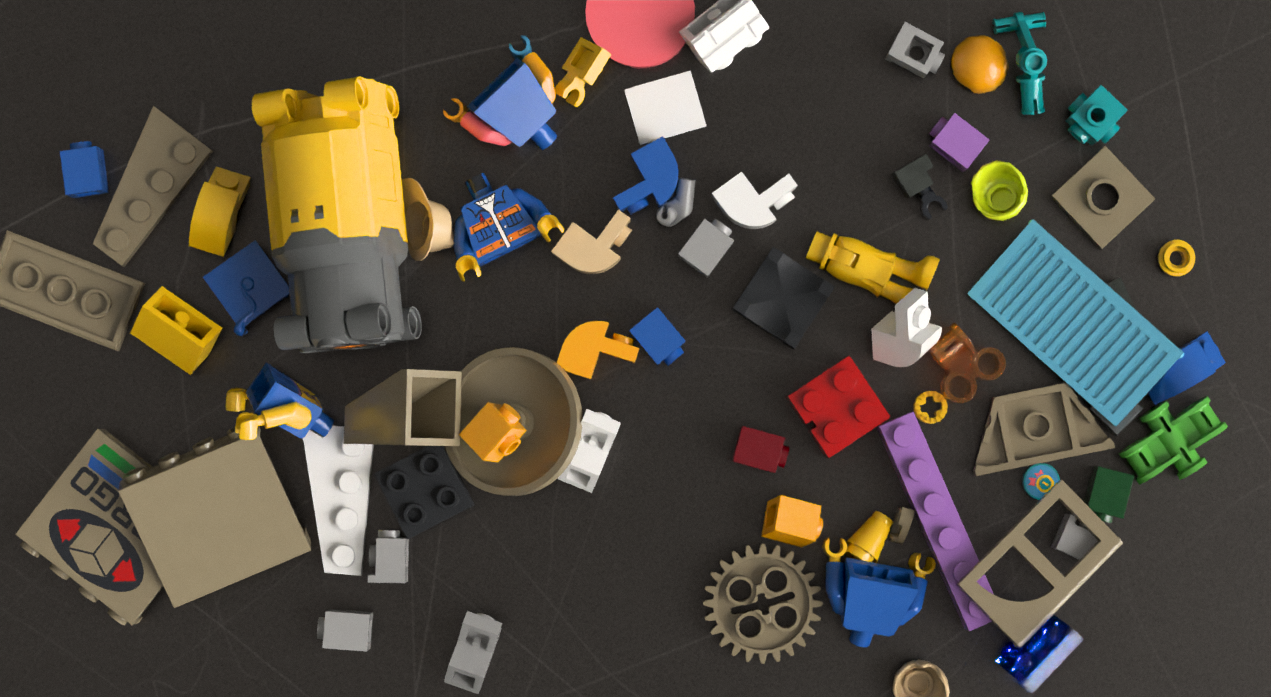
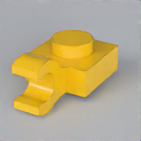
(581, 66)

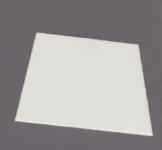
(665, 107)

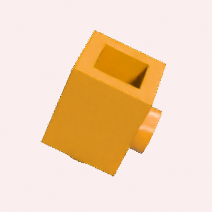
(494, 432)
(792, 521)

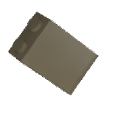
(408, 410)

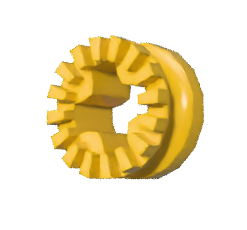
(921, 400)

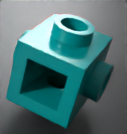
(1104, 108)

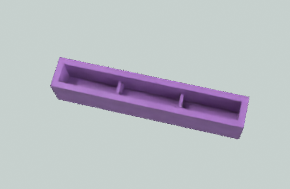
(934, 511)

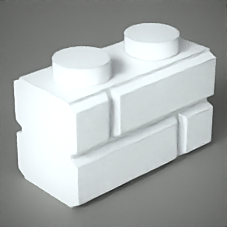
(724, 32)

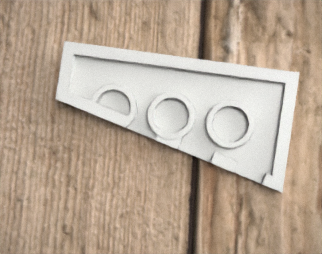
(340, 498)

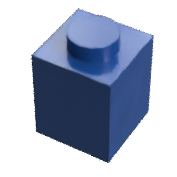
(84, 170)
(658, 338)

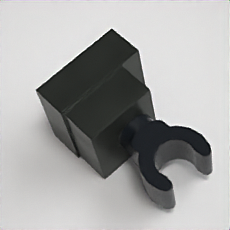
(915, 180)

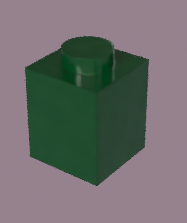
(1108, 493)

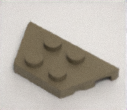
(1037, 429)

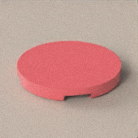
(639, 30)

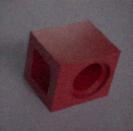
(760, 449)

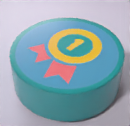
(1039, 480)

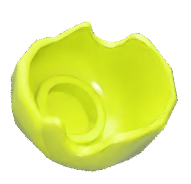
(999, 190)

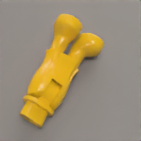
(870, 267)

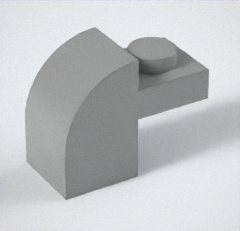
(473, 652)

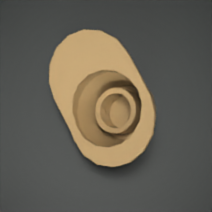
(426, 222)

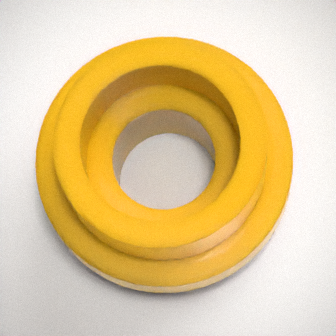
(1186, 252)

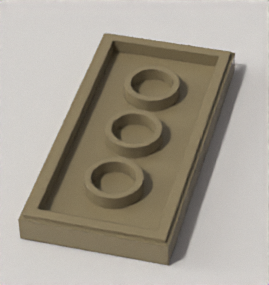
(66, 291)

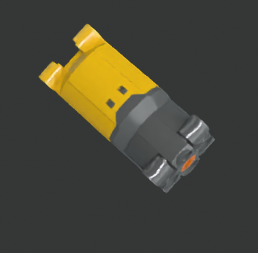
(336, 214)

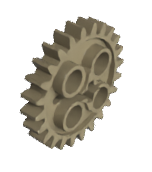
(770, 636)

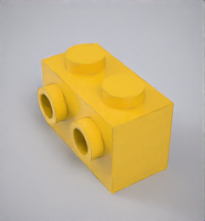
(176, 330)

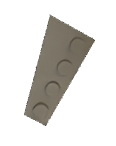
(153, 180)

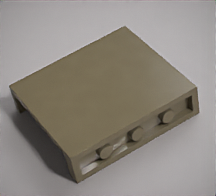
(213, 516)

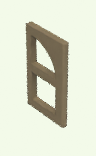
(1024, 618)

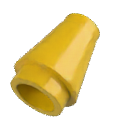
(869, 538)

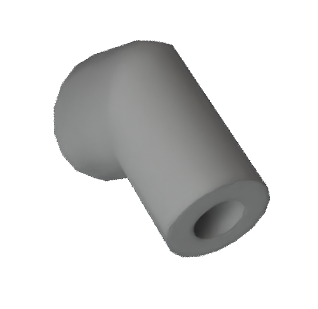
(680, 205)

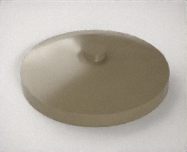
(547, 409)

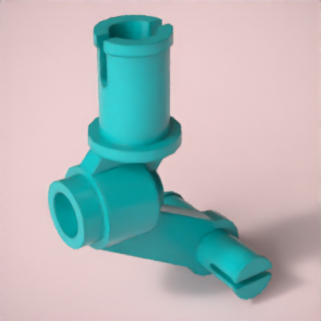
(1028, 59)

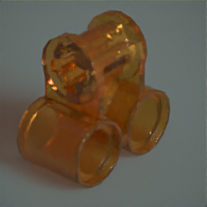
(962, 362)

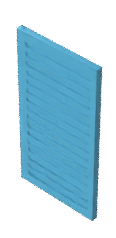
(1075, 323)

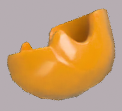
(979, 64)

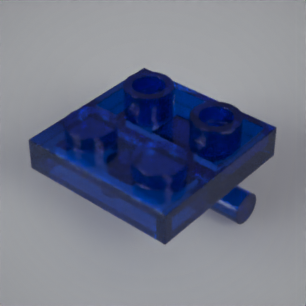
(1040, 654)

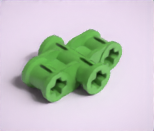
(1173, 440)

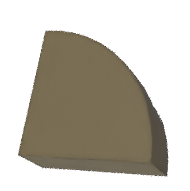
(901, 525)

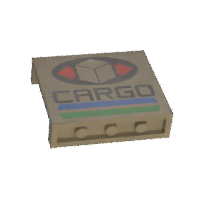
(90, 533)

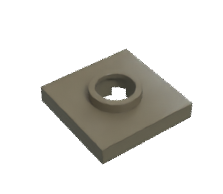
(1076, 199)

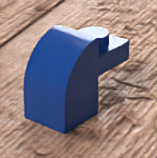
(659, 174)
(1199, 362)

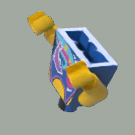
(278, 403)

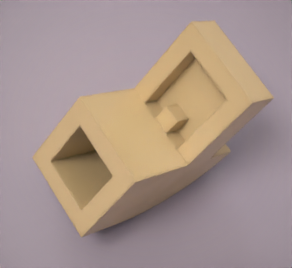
(590, 254)

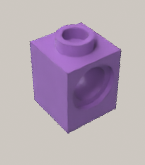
(957, 141)

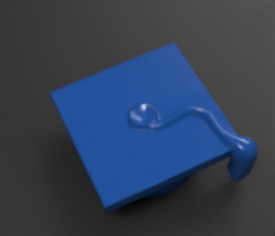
(247, 285)

